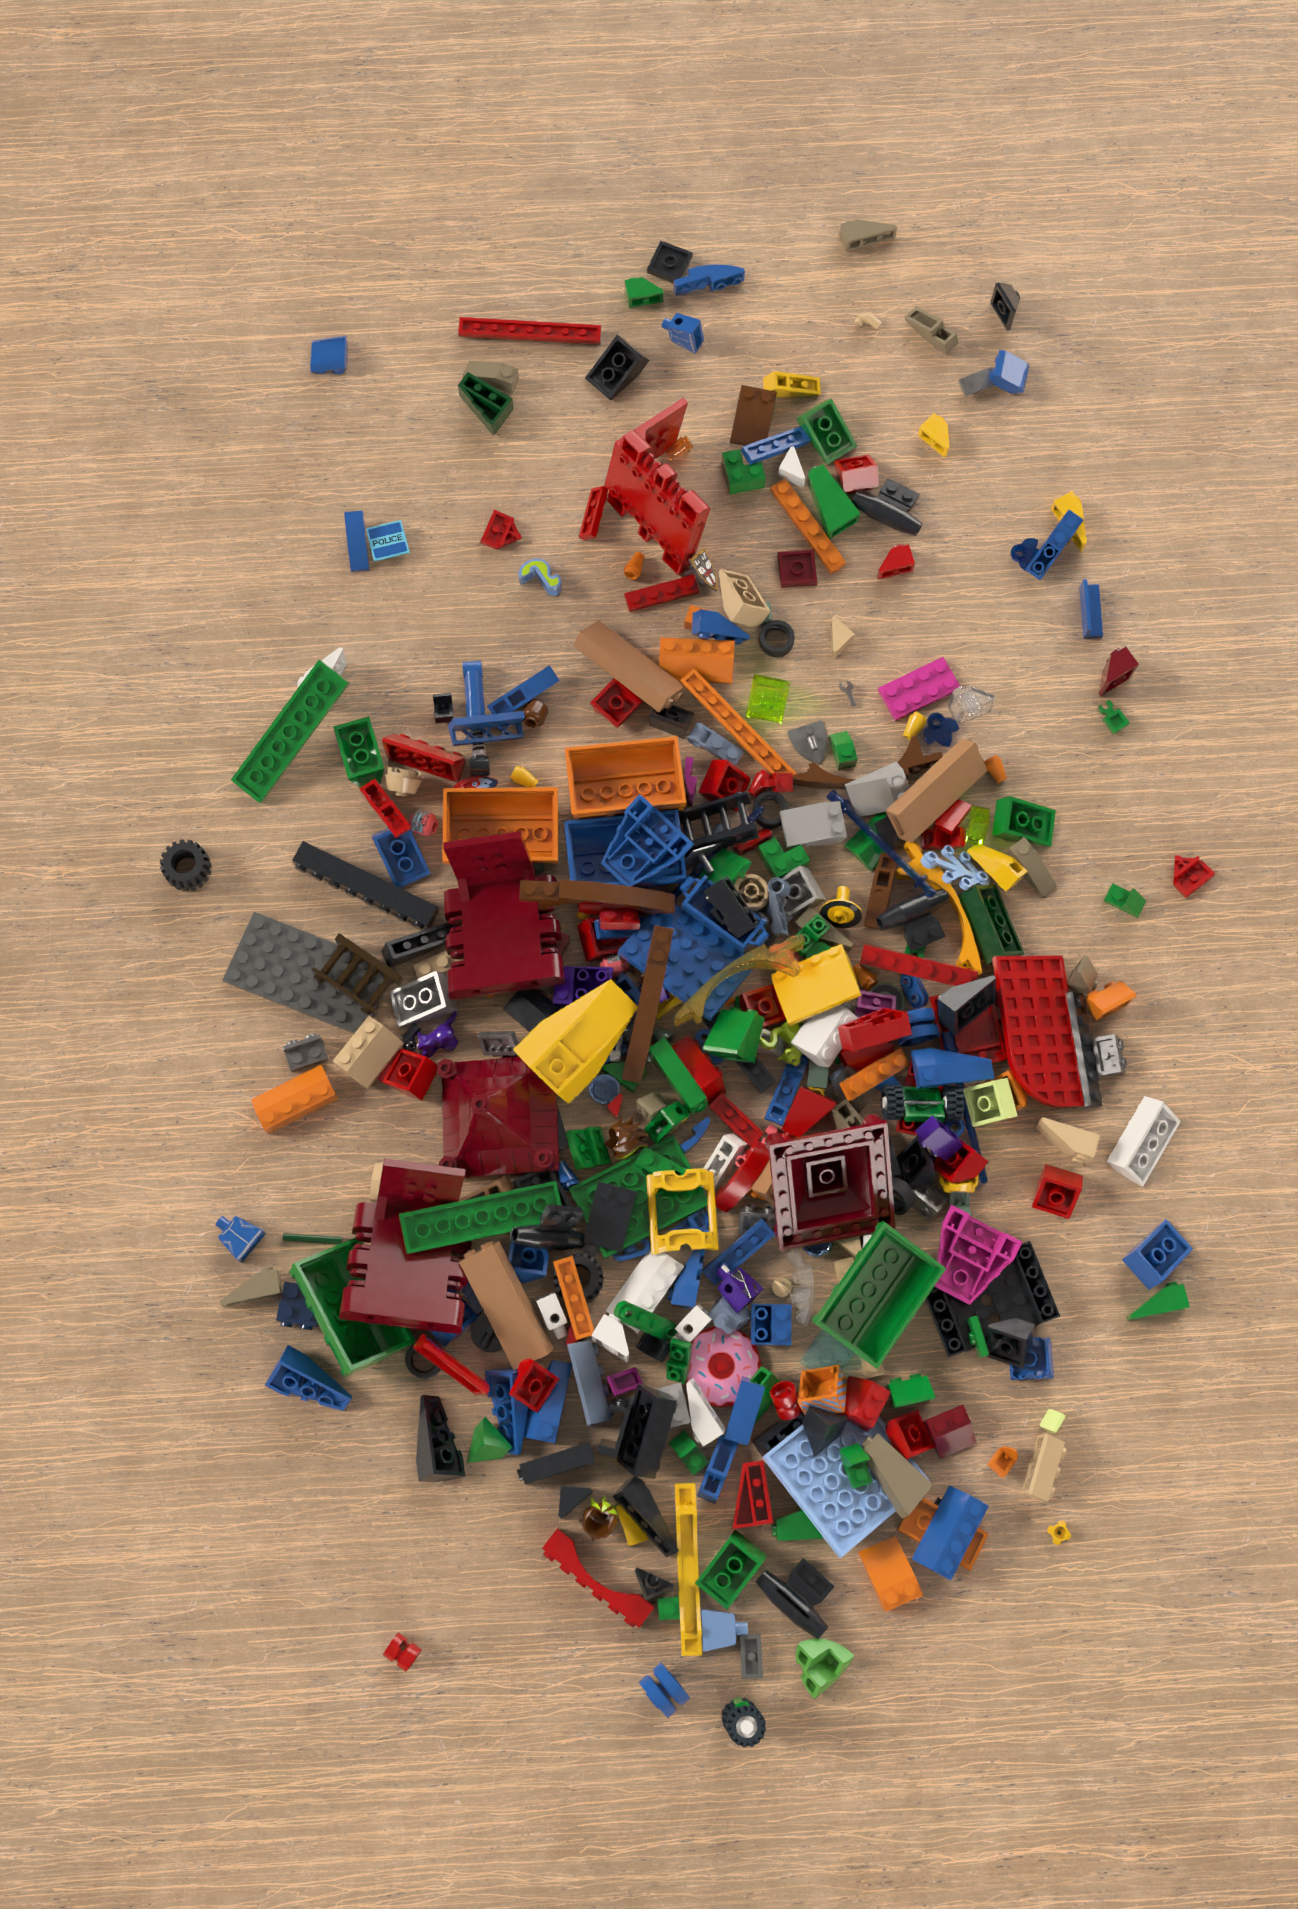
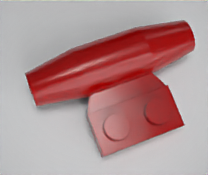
(612, 915)

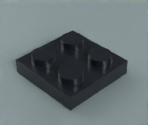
(669, 262)

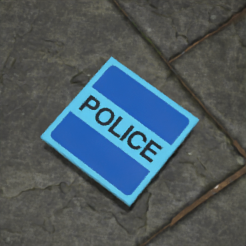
(387, 540)

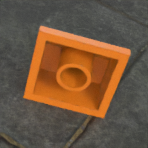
(1109, 1000)

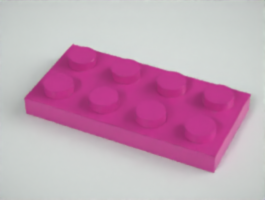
(918, 688)

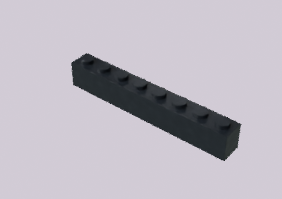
(365, 885)

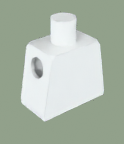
(550, 1305)
(698, 1319)

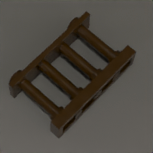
(374, 967)

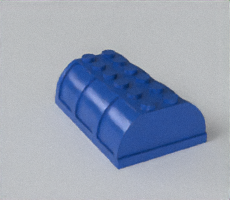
(587, 845)

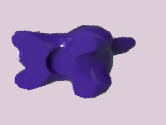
(441, 1037)

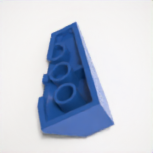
(687, 1284)

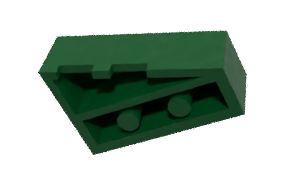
(485, 401)

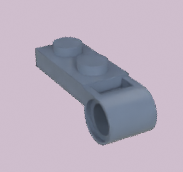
(714, 743)
(776, 906)

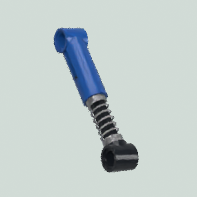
(475, 707)

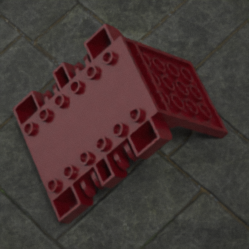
(498, 932)
(398, 1285)

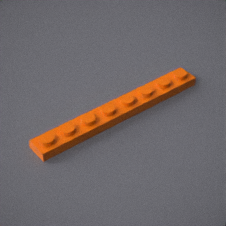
(734, 724)

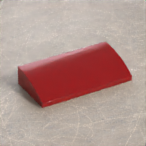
(451, 1366)

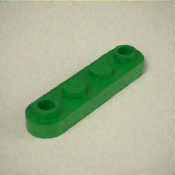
(645, 1320)

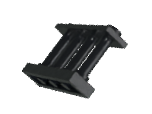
(728, 836)

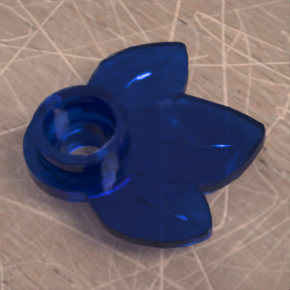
(1028, 551)
(940, 732)

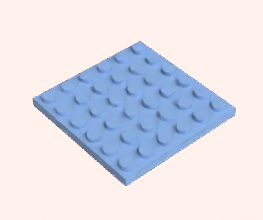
(823, 1488)

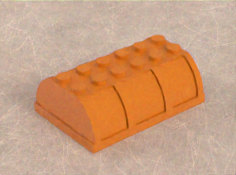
(611, 775)
(504, 810)

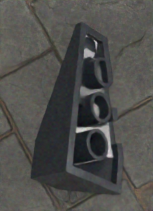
(436, 1451)

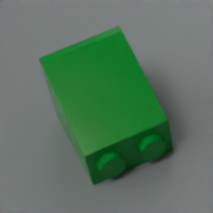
(735, 1035)

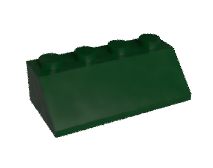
(990, 922)

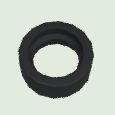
(776, 625)
(770, 795)
(905, 1193)
(413, 1370)

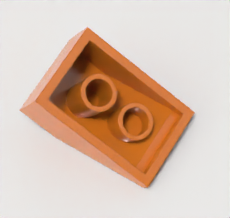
(890, 1574)

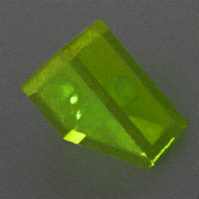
(977, 825)

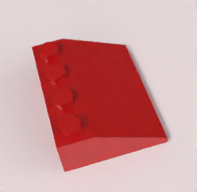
(424, 757)

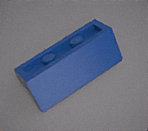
(1090, 610)
(744, 1411)

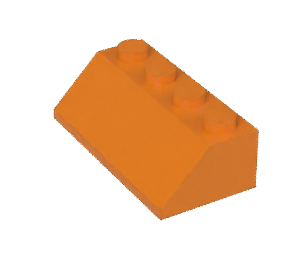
(708, 657)
(294, 1099)

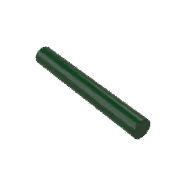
(312, 1238)

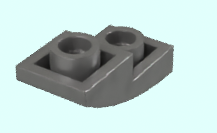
(976, 382)

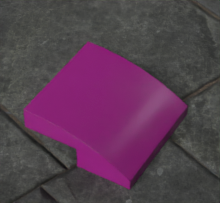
(690, 781)
(872, 1002)

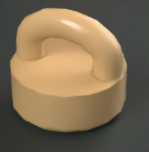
(781, 1287)

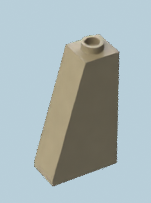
(896, 1476)

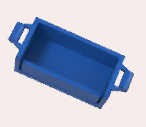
(698, 908)

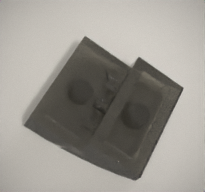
(836, 1093)

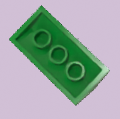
(864, 847)

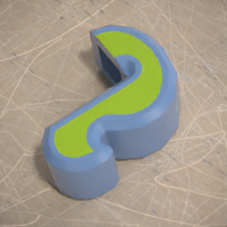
(542, 570)

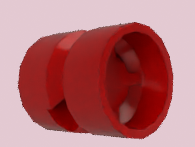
(785, 1400)
(402, 1652)

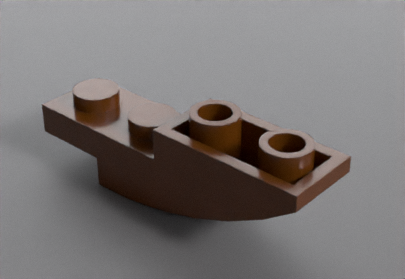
(880, 890)

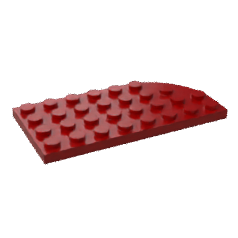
(1039, 1028)

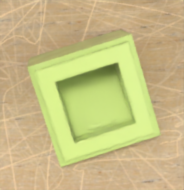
(1052, 1421)

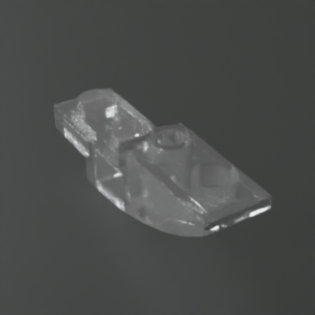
(803, 1294)

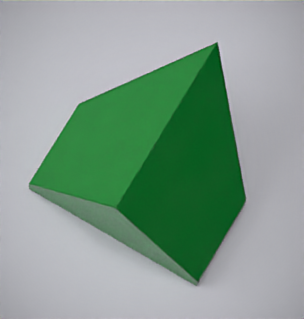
(487, 1443)

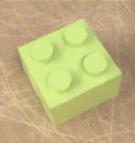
(990, 1102)

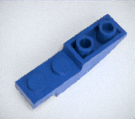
(714, 276)
(1054, 544)
(524, 691)

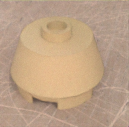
(403, 781)
(753, 891)

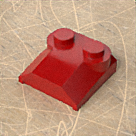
(615, 703)
(765, 1002)
(533, 1384)
(909, 1434)

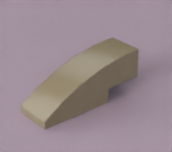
(932, 329)

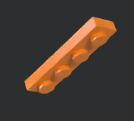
(874, 1074)
(574, 1297)

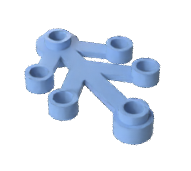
(977, 877)

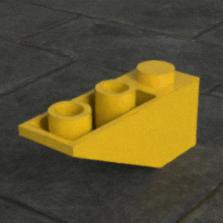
(999, 866)

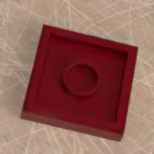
(797, 568)

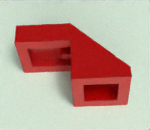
(937, 839)

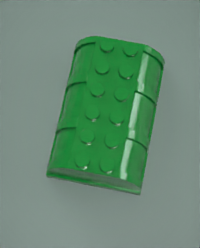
(879, 1294)
(352, 1342)

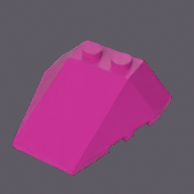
(971, 1255)

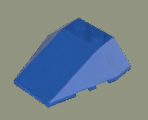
(644, 844)

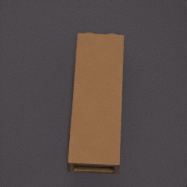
(629, 666)
(936, 790)
(505, 1304)

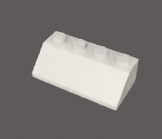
(1143, 1140)
(648, 1283)
(611, 1337)

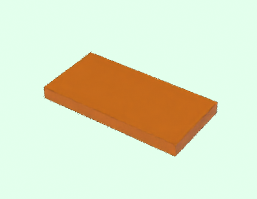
(918, 1521)

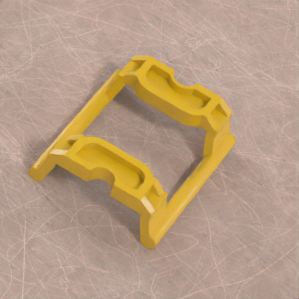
(676, 1238)

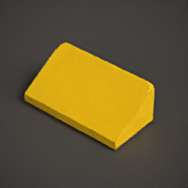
(632, 1531)

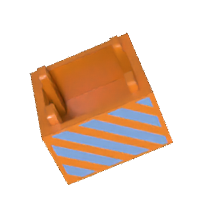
(823, 1389)

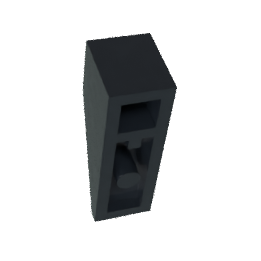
(776, 1433)

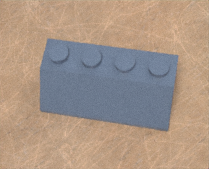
(589, 1382)

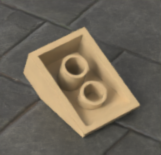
(742, 600)
(1071, 1141)

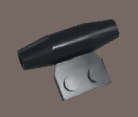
(891, 507)
(916, 917)
(553, 1230)
(798, 1596)

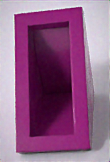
(624, 1381)

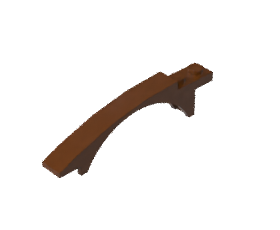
(911, 762)
(571, 891)
(648, 1004)

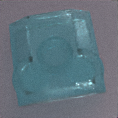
(826, 1352)

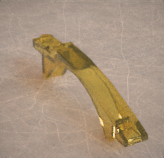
(777, 958)

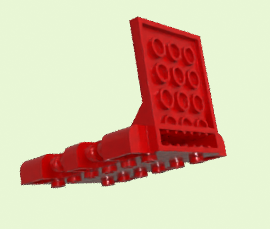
(652, 490)

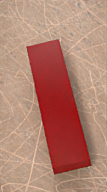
(385, 808)

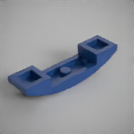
(786, 1091)

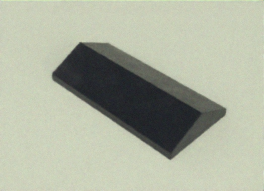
(529, 1008)

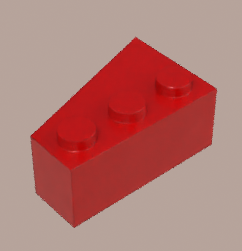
(874, 1029)
(700, 1067)
(752, 1498)

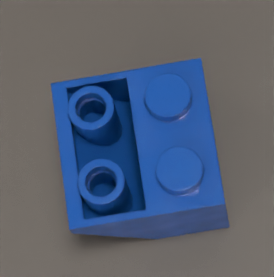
(771, 1325)

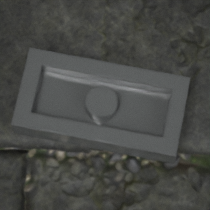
(751, 1656)

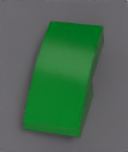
(813, 932)
(679, 1362)

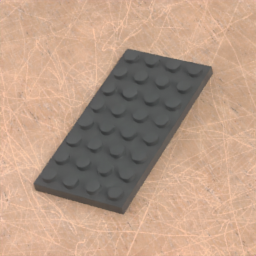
(277, 966)

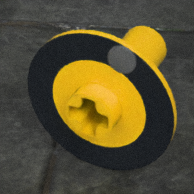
(841, 911)

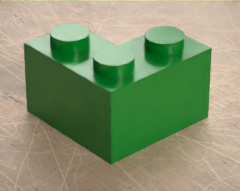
(740, 476)
(781, 863)

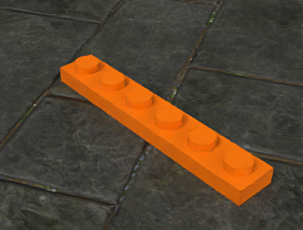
(807, 526)

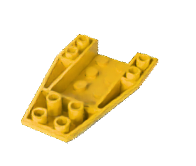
(577, 1039)

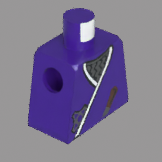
(738, 1287)

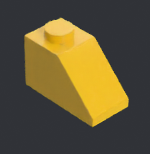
(935, 433)

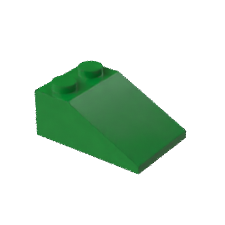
(827, 431)
(1021, 819)
(731, 1569)

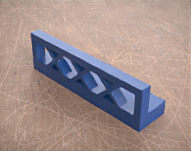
(486, 721)

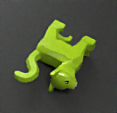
(790, 1055)

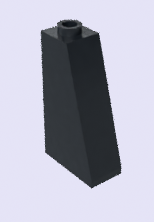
(556, 1463)

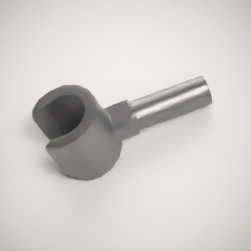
(848, 691)

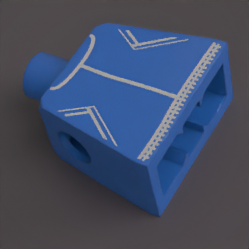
(685, 331)
(239, 1236)

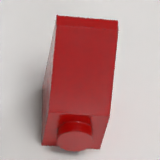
(897, 562)

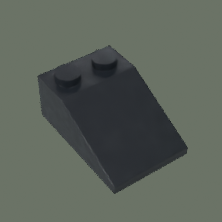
(616, 367)
(965, 1003)
(610, 1217)

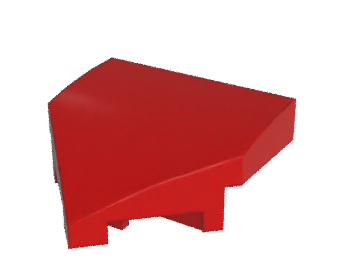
(500, 531)
(953, 816)
(1190, 874)

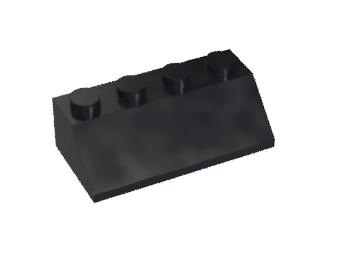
(646, 1432)

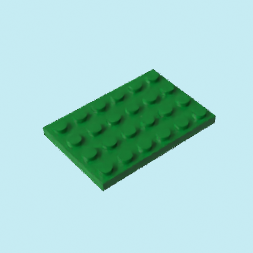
(669, 1205)

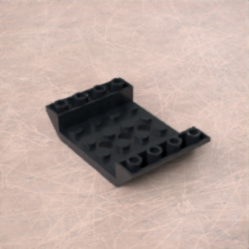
(1015, 1293)

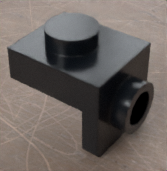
(443, 707)
(653, 1347)

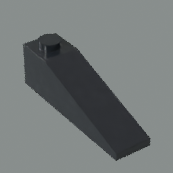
(415, 944)
(642, 1508)

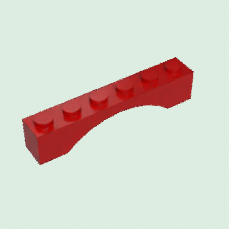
(917, 966)
(563, 1550)

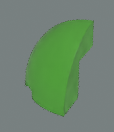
(821, 1663)

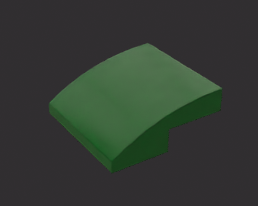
(726, 864)
(588, 1148)

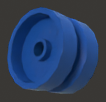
(921, 1027)
(661, 1692)

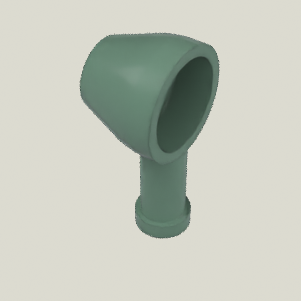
(659, 1034)

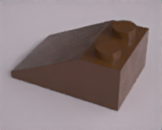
(753, 415)

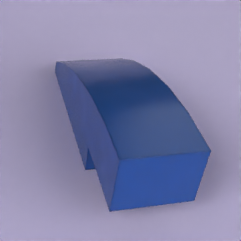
(356, 540)
(717, 1469)

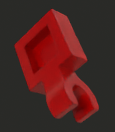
(780, 782)

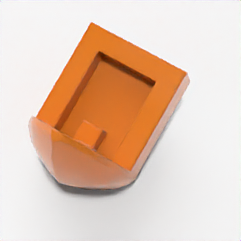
(1003, 1460)

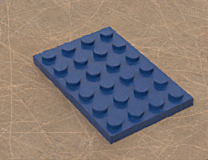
(692, 960)

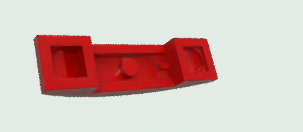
(743, 1178)

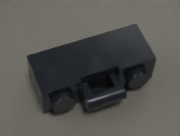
(732, 907)

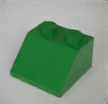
(909, 1391)

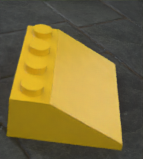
(821, 984)

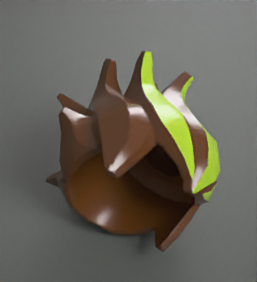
(625, 1139)
(599, 1519)

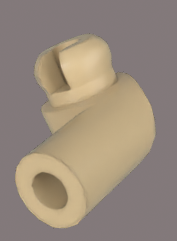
(867, 318)

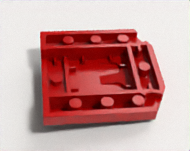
(981, 1037)

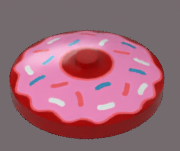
(720, 1362)

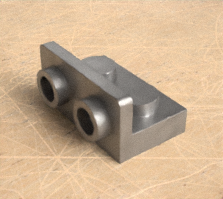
(498, 1043)
(305, 1052)
(1109, 1055)
(929, 1200)
(751, 1214)

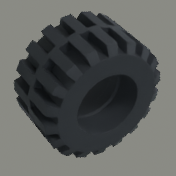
(175, 855)
(594, 1270)

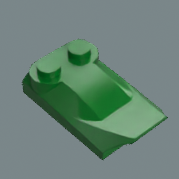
(359, 751)

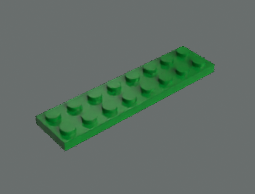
(290, 731)
(476, 1217)

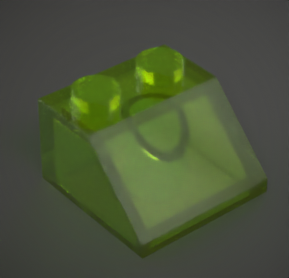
(768, 698)

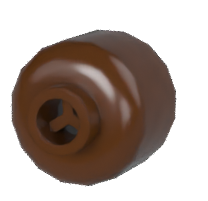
(535, 713)

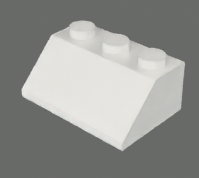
(820, 1035)

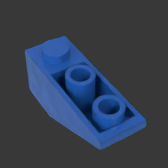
(712, 624)

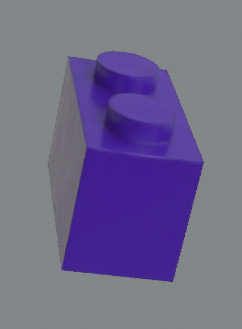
(938, 1138)

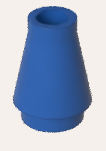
(566, 1176)

